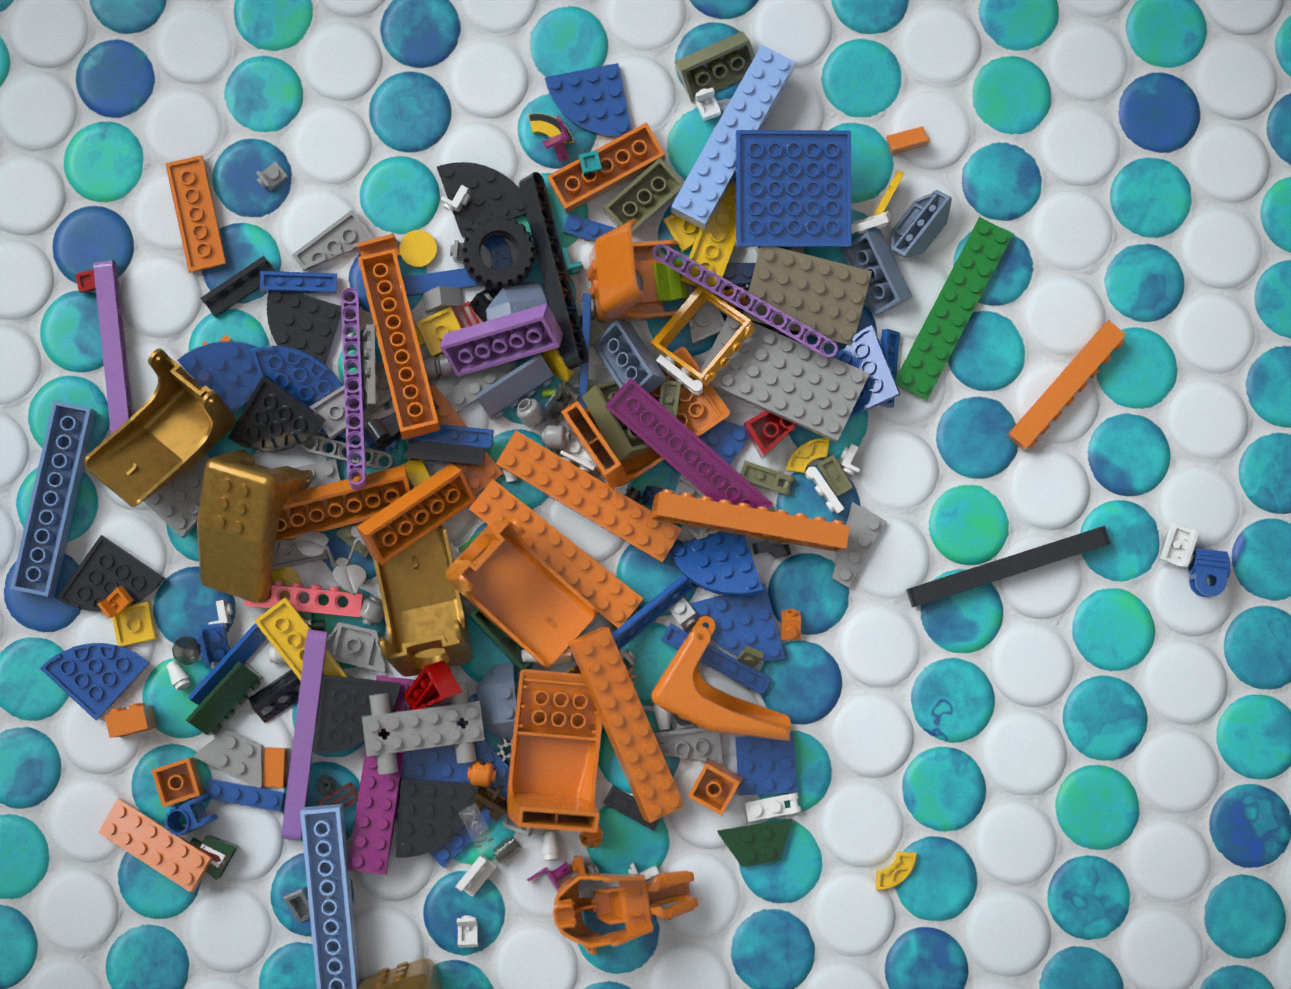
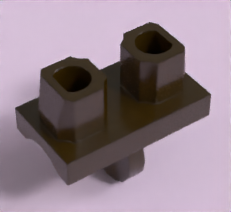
(492, 799)

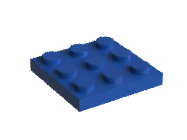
(766, 765)

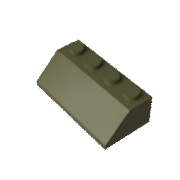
(716, 65)
(644, 195)
(619, 437)

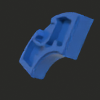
(500, 253)

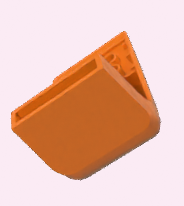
(694, 411)
(554, 753)

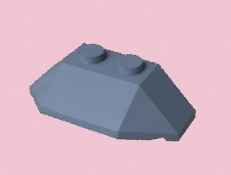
(921, 224)
(516, 299)
(498, 701)

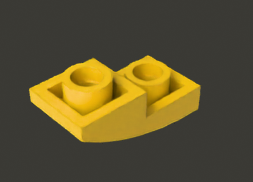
(417, 472)

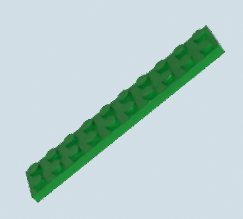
(953, 308)

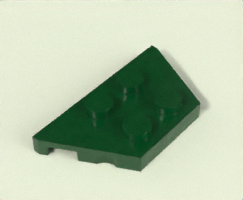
(757, 842)

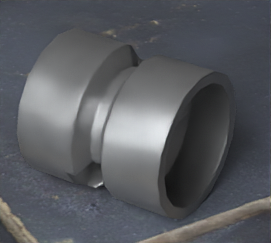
(437, 368)

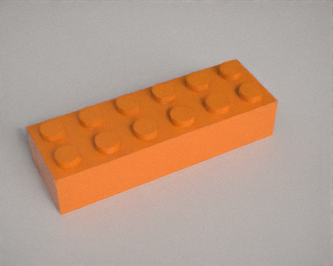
(619, 162)
(416, 513)

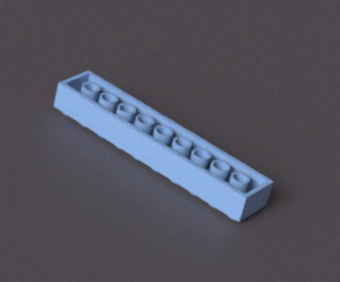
(717, 161)
(330, 897)

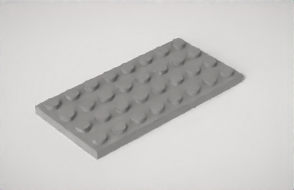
(789, 380)

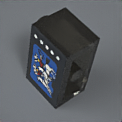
(561, 399)

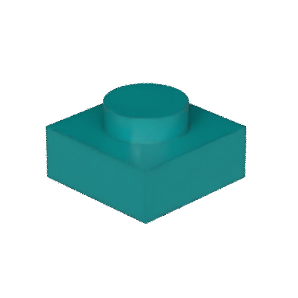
(590, 162)

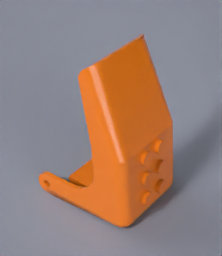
(614, 277)
(520, 592)
(694, 700)

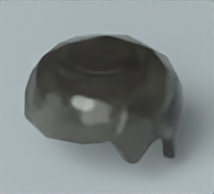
(186, 650)

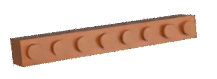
(1066, 385)

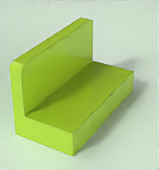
(668, 282)

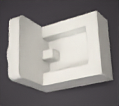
(707, 104)
(461, 198)
(848, 455)
(224, 611)
(649, 873)
(467, 932)

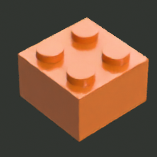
(130, 721)
(178, 782)
(715, 786)

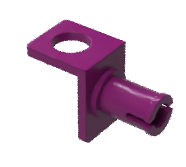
(557, 142)
(553, 876)

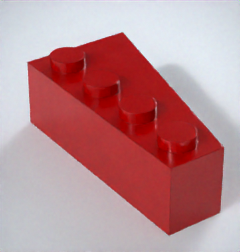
(768, 431)

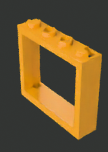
(683, 316)

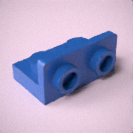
(213, 642)

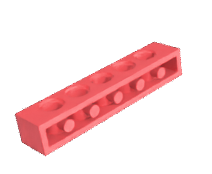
(314, 605)

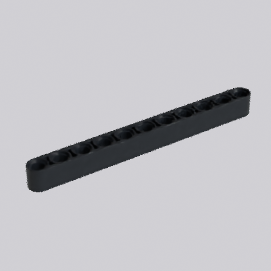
(553, 269)
(1008, 566)

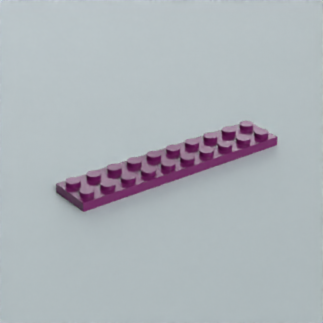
(681, 447)
(377, 804)

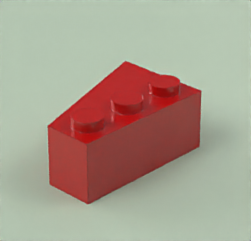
(432, 686)

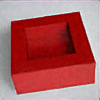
(85, 281)

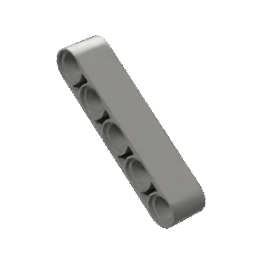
(338, 452)

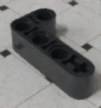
(386, 431)

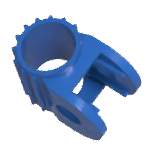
(1209, 564)
(172, 818)

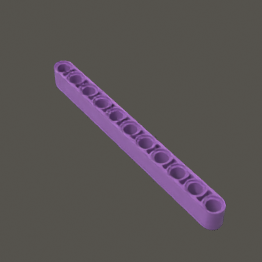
(755, 302)
(113, 343)
(353, 397)
(304, 733)

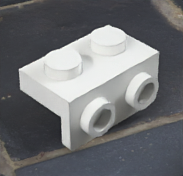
(1179, 545)

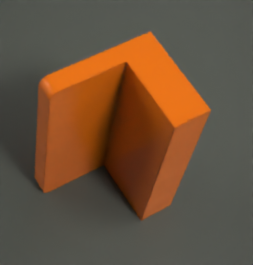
(907, 140)
(378, 245)
(275, 767)

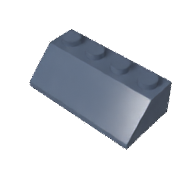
(887, 285)
(628, 356)
(515, 387)

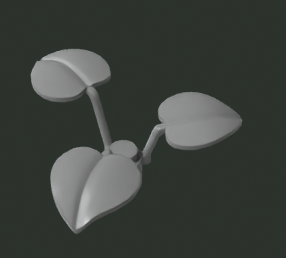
(346, 575)

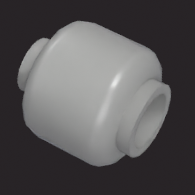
(530, 412)
(556, 437)
(372, 610)

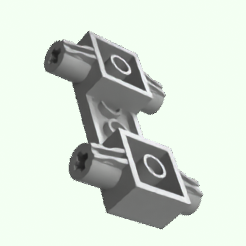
(422, 729)

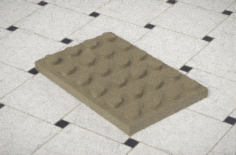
(810, 290)

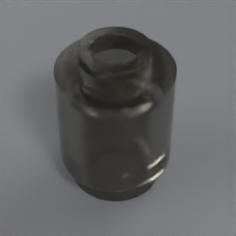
(506, 850)

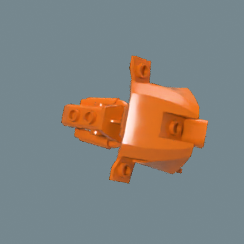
(629, 903)

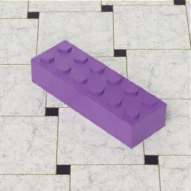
(502, 340)

